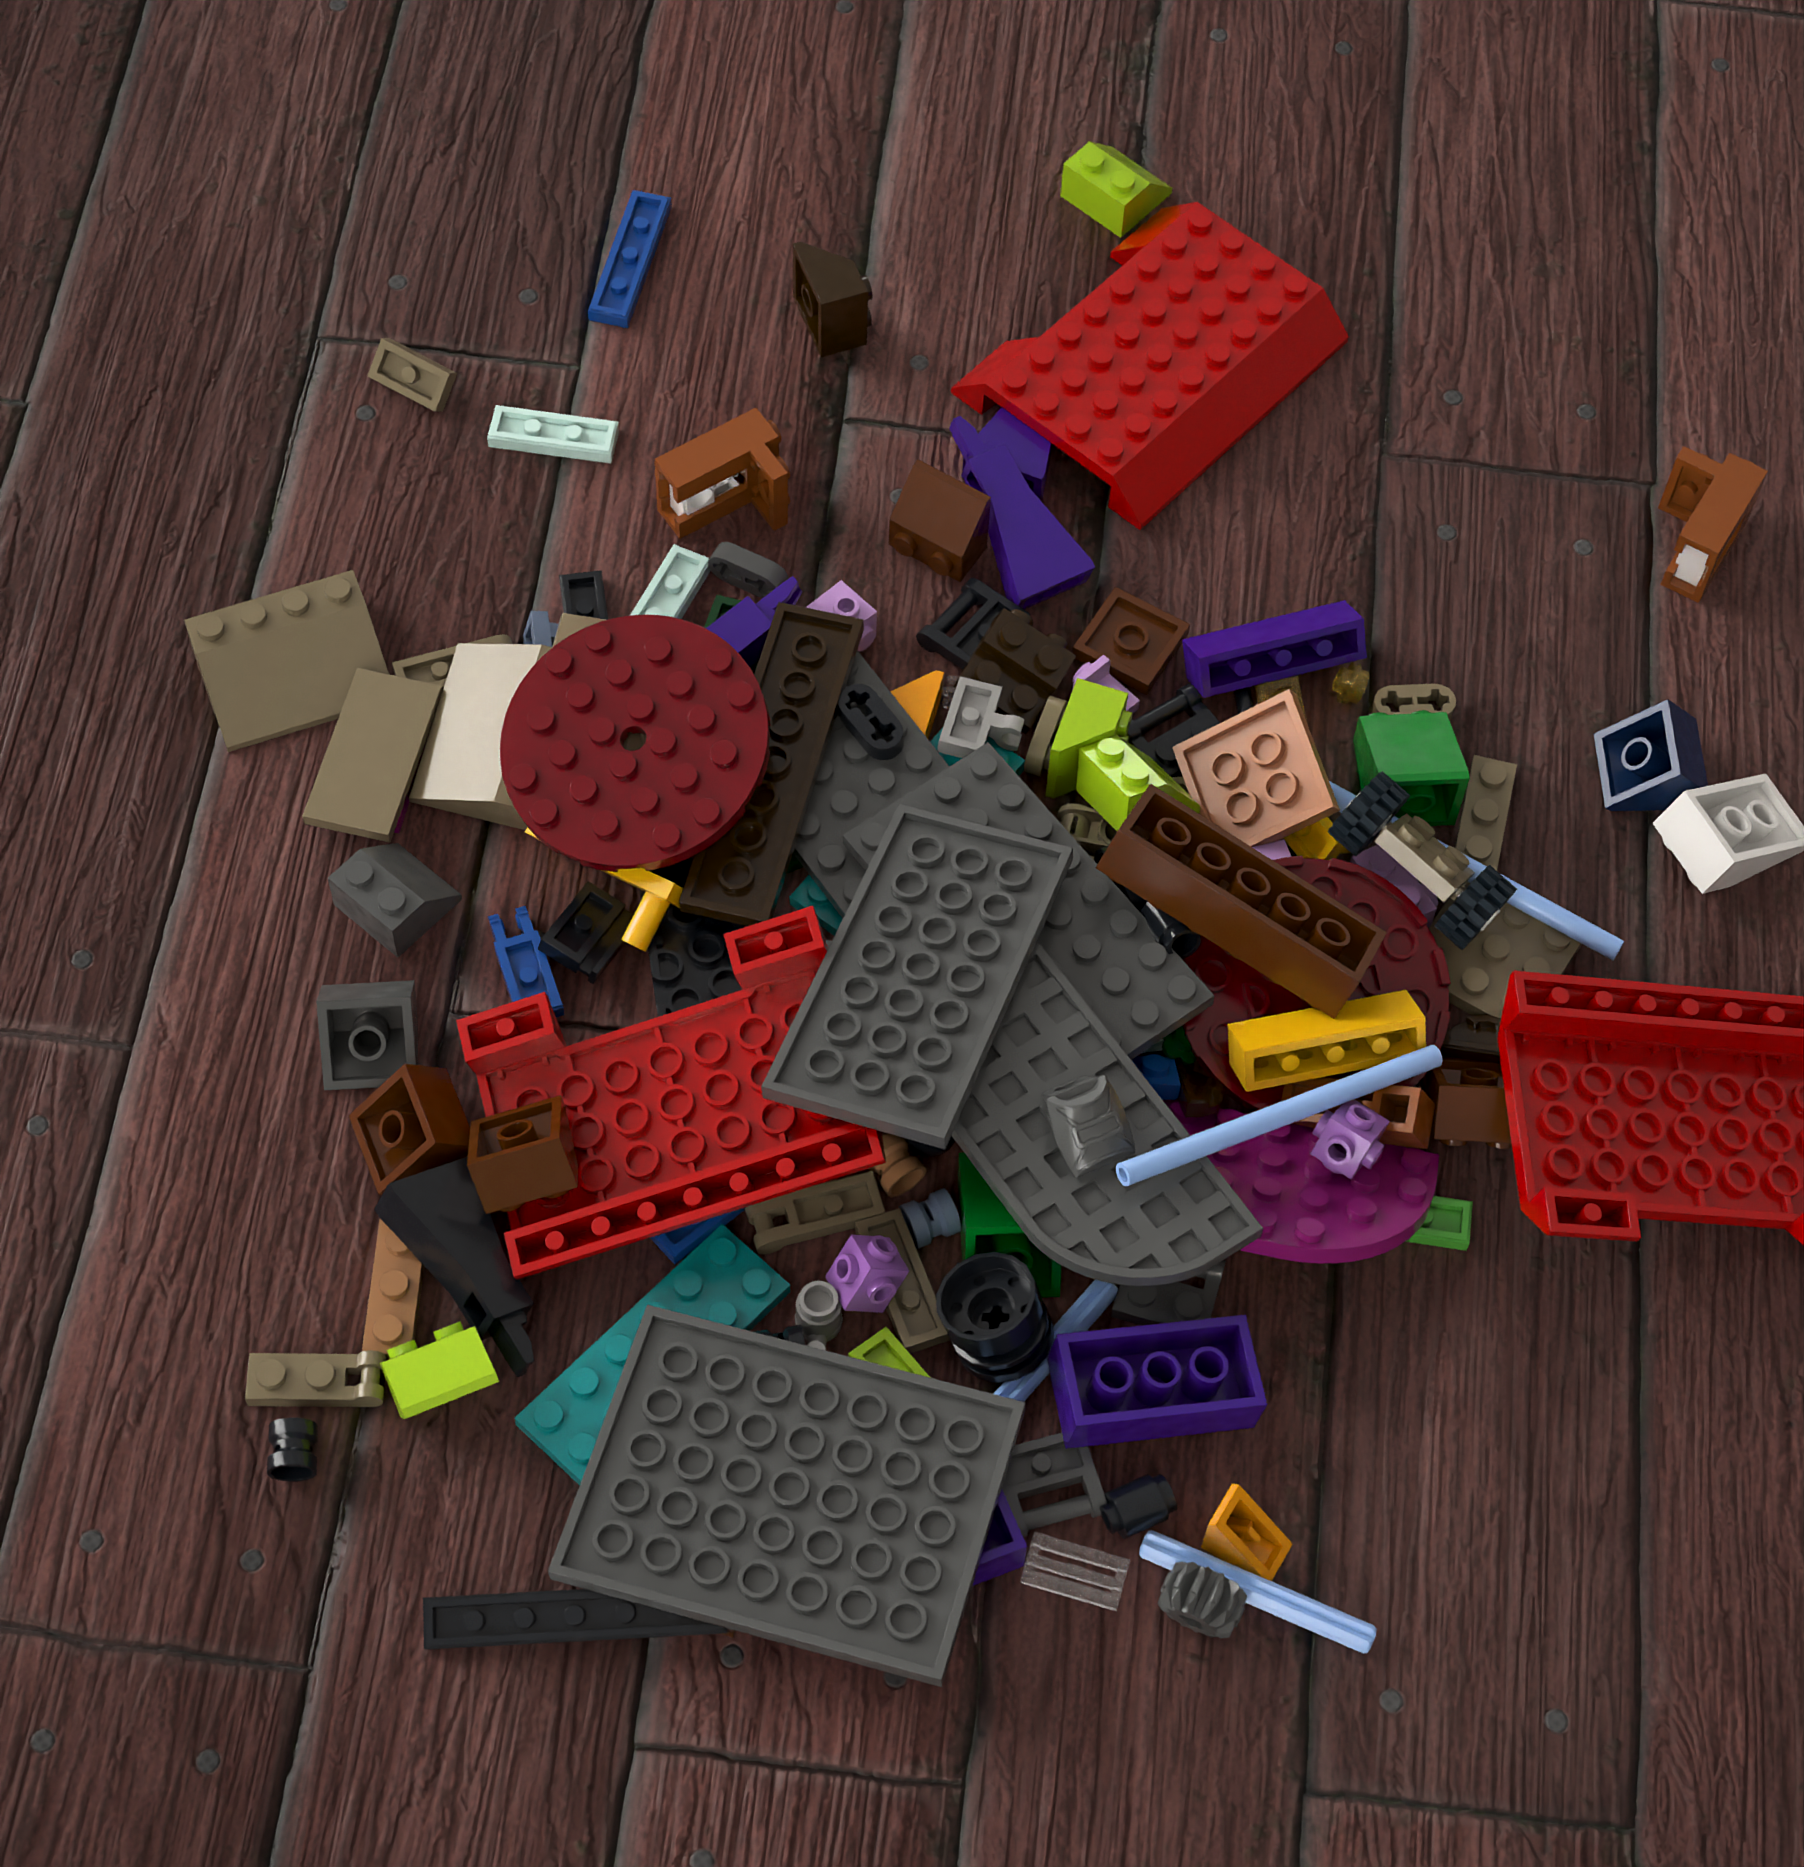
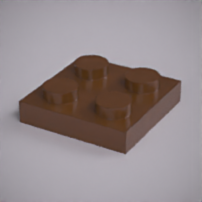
(1134, 638)

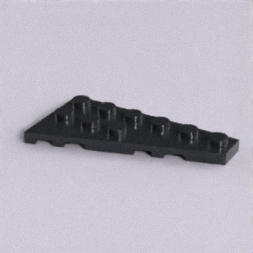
(689, 953)

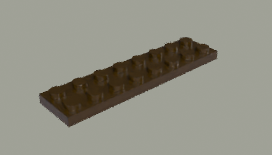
(801, 680)

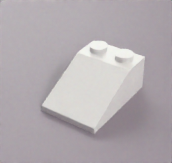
(1730, 831)

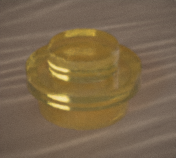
(1350, 683)

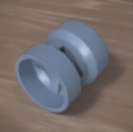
(931, 1218)

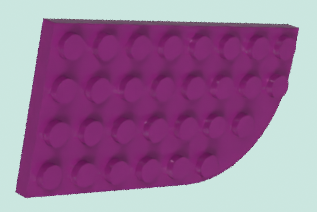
(1316, 1212)

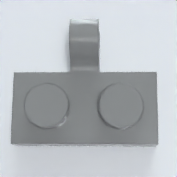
(974, 719)

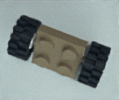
(1415, 848)

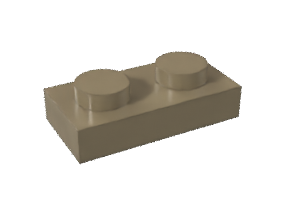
(412, 374)

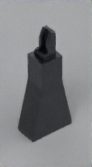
(455, 1239)

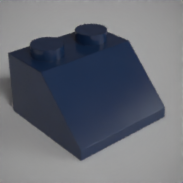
(1650, 759)

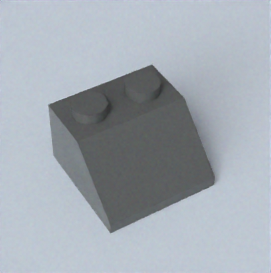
(391, 895)
(366, 1032)

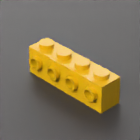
(1314, 1045)

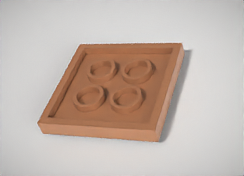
(1258, 772)

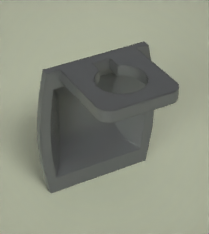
(1089, 1123)

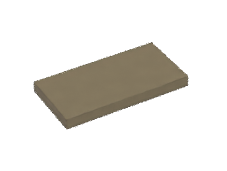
(373, 755)

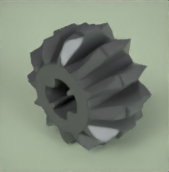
(1202, 1599)

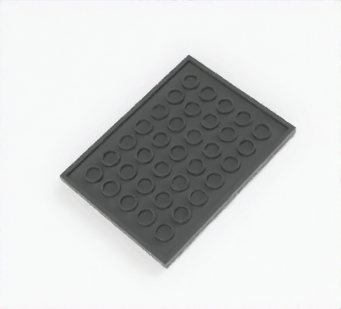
(790, 1494)

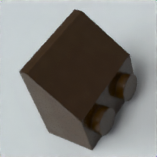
(831, 299)

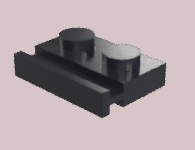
(587, 932)

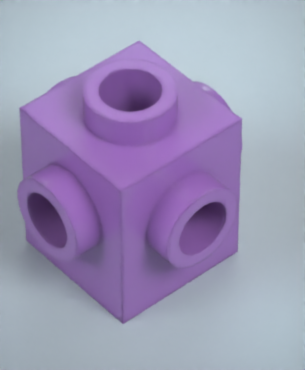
(1349, 1138)
(867, 1273)

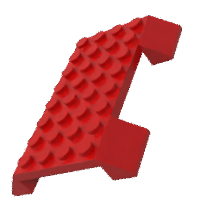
(1165, 358)
(1653, 1104)
(668, 1107)

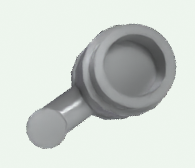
(818, 1313)

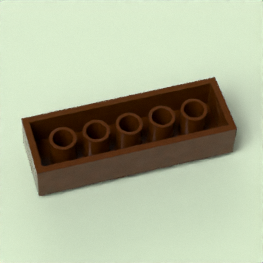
(1241, 901)

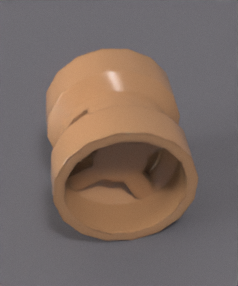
(901, 1170)

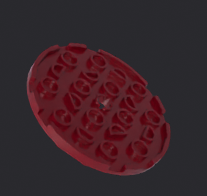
(645, 805)
(1403, 961)

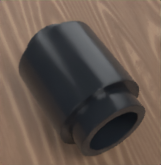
(1171, 932)
(1138, 1505)

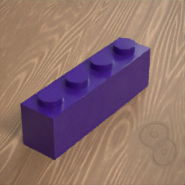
(1274, 648)

